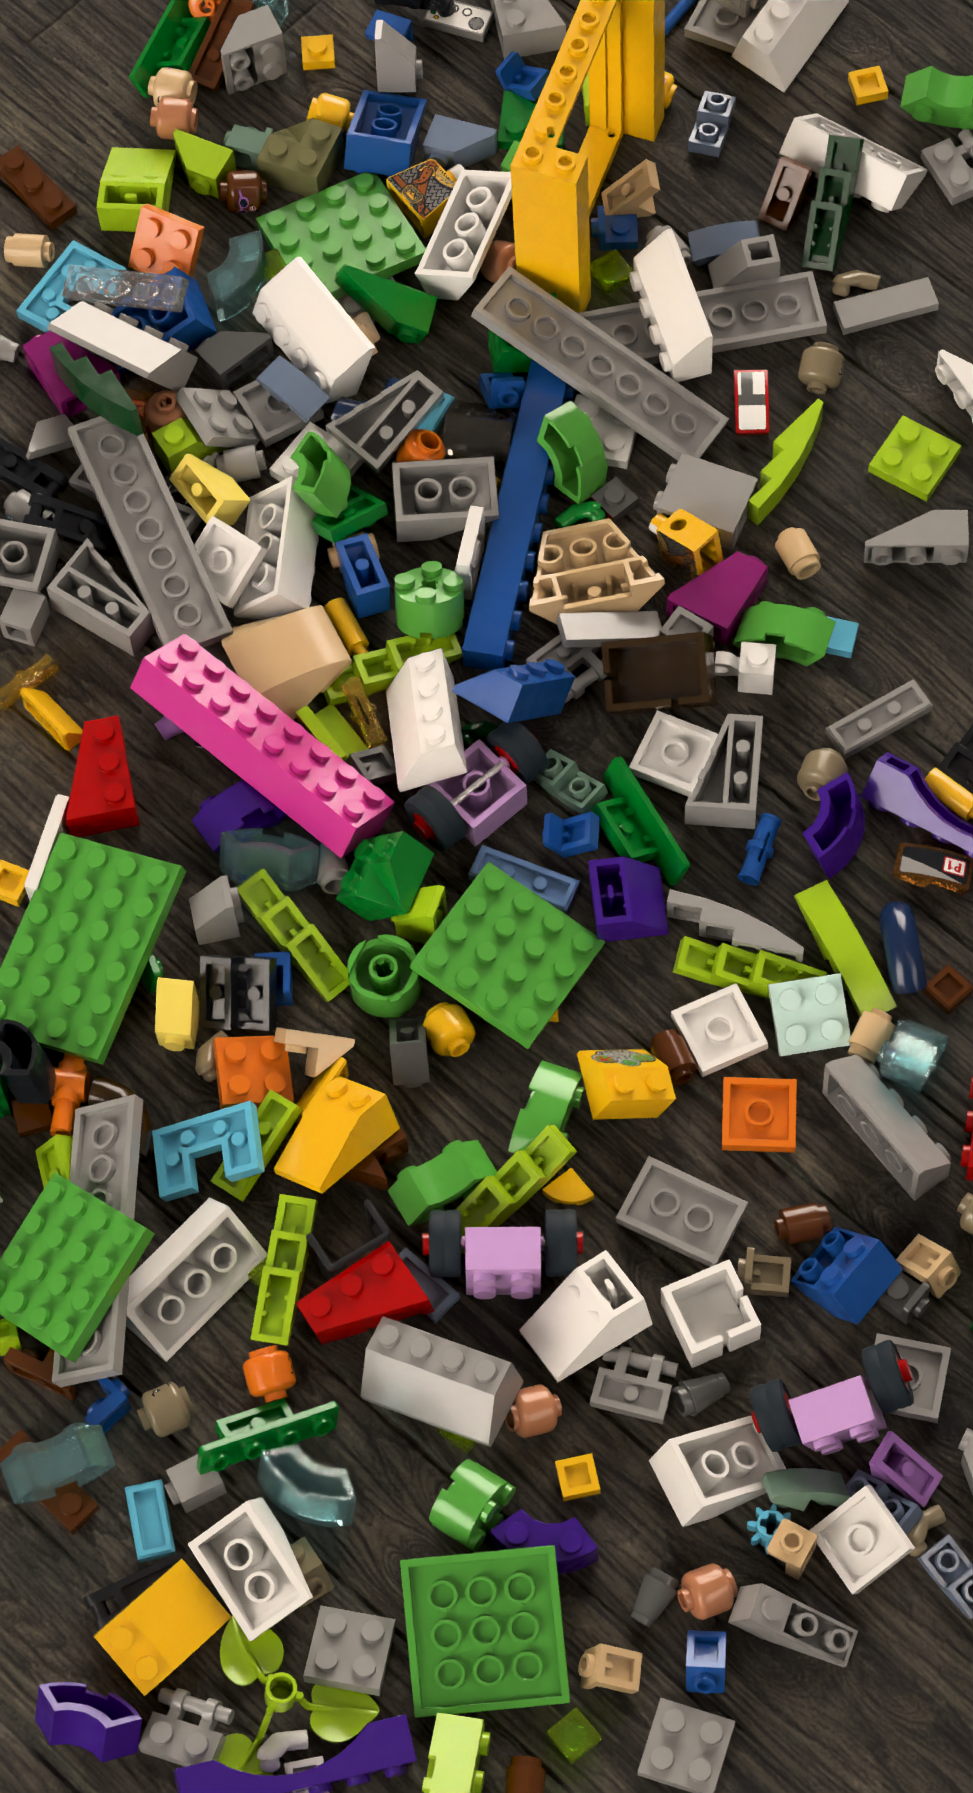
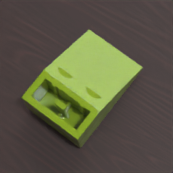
(132, 180)

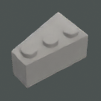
(528, 26)
(383, 423)
(100, 601)
(730, 779)

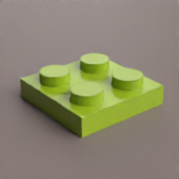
(914, 458)

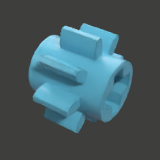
(761, 1525)

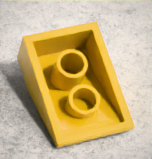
(336, 1134)
(162, 1627)

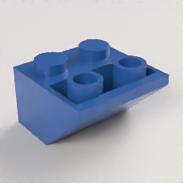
(847, 1274)

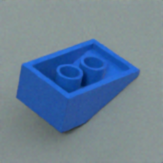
(384, 133)
(188, 327)

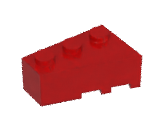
(102, 781)
(363, 1295)

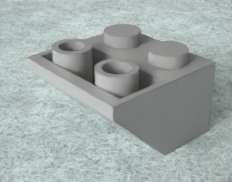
(253, 51)

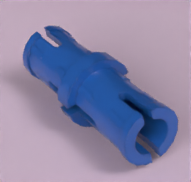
(759, 849)

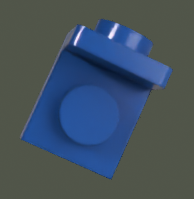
(615, 231)
(111, 1409)
(705, 1661)

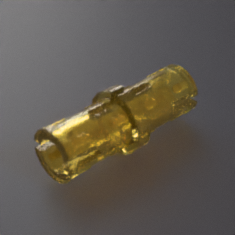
(28, 678)
(353, 692)

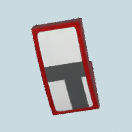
(751, 402)

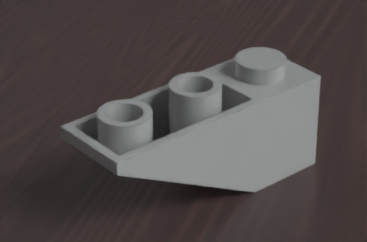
(930, 538)
(791, 1624)

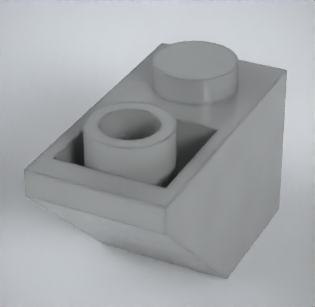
(746, 262)
(216, 912)

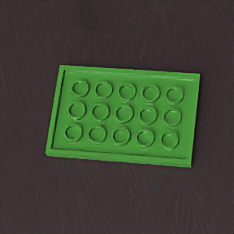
(85, 944)

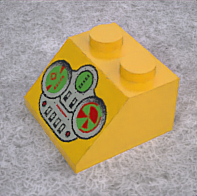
(625, 1084)

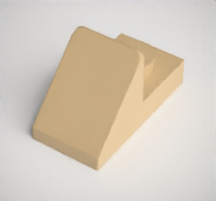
(633, 192)
(322, 1048)

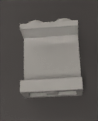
(710, 494)

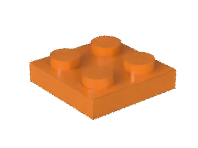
(164, 242)
(250, 1068)
(759, 1114)

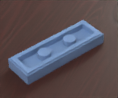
(551, 886)

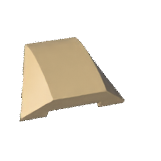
(590, 571)
(288, 656)

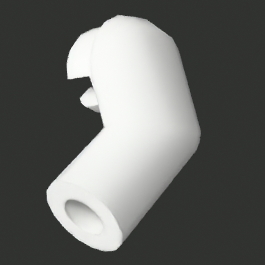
(277, 1745)

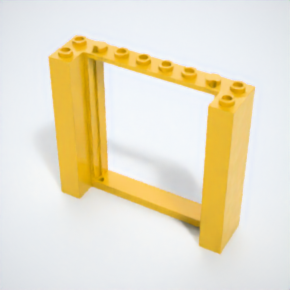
(556, 188)

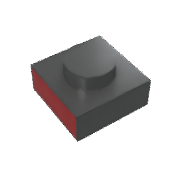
(615, 499)

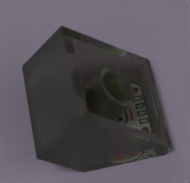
(479, 431)

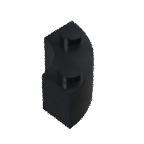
(25, 1064)

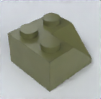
(302, 157)

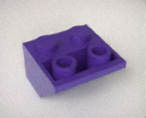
(626, 899)

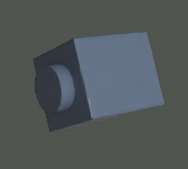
(458, 142)

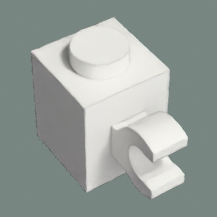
(753, 667)

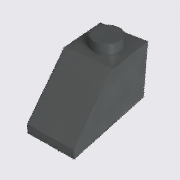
(233, 356)
(409, 1051)

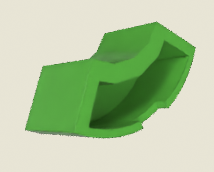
(939, 98)
(574, 452)
(322, 476)
(797, 632)
(552, 1100)
(440, 1180)

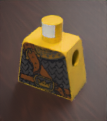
(423, 193)
(687, 543)

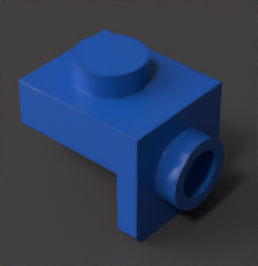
(520, 78)
(501, 390)
(571, 835)

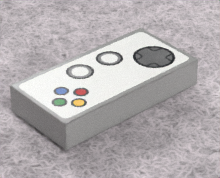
(466, 22)

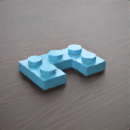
(46, 299)
(227, 1130)

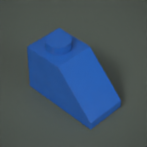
(363, 576)

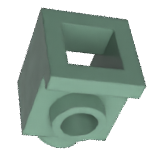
(246, 145)

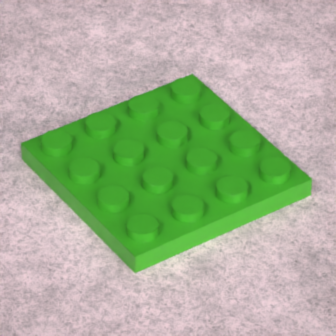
(345, 225)
(507, 955)
(68, 1266)
(485, 1631)

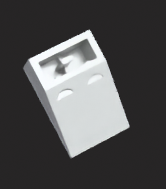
(586, 1317)

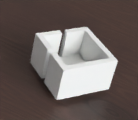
(707, 1314)

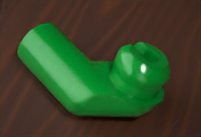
(576, 512)

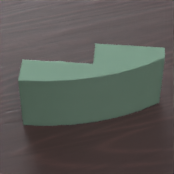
(569, 784)
(799, 1485)

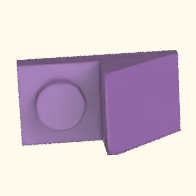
(904, 1469)

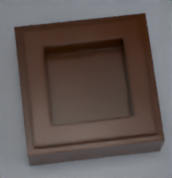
(948, 989)
(31, 1118)

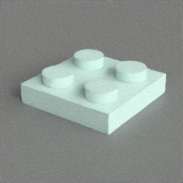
(809, 1014)

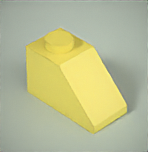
(209, 490)
(176, 1014)

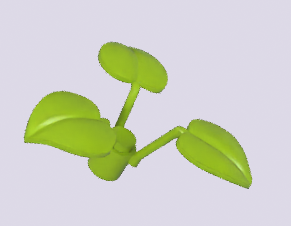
(335, 1714)

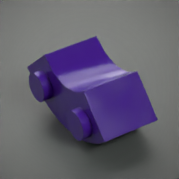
(235, 809)
(838, 826)
(571, 1541)
(88, 1720)

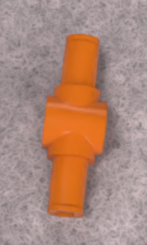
(71, 1090)

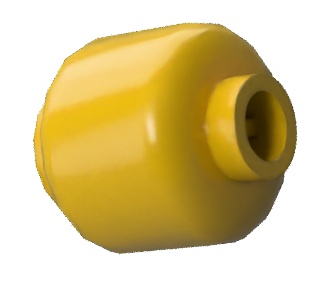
(331, 110)
(449, 1029)

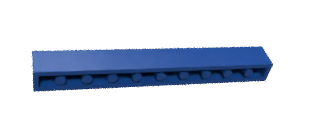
(513, 535)

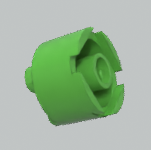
(429, 601)
(368, 977)
(471, 1504)

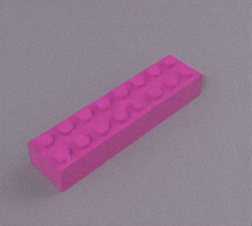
(262, 745)

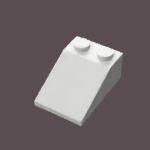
(714, 1469)
(252, 1567)

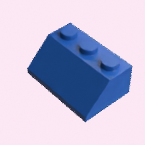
(520, 690)

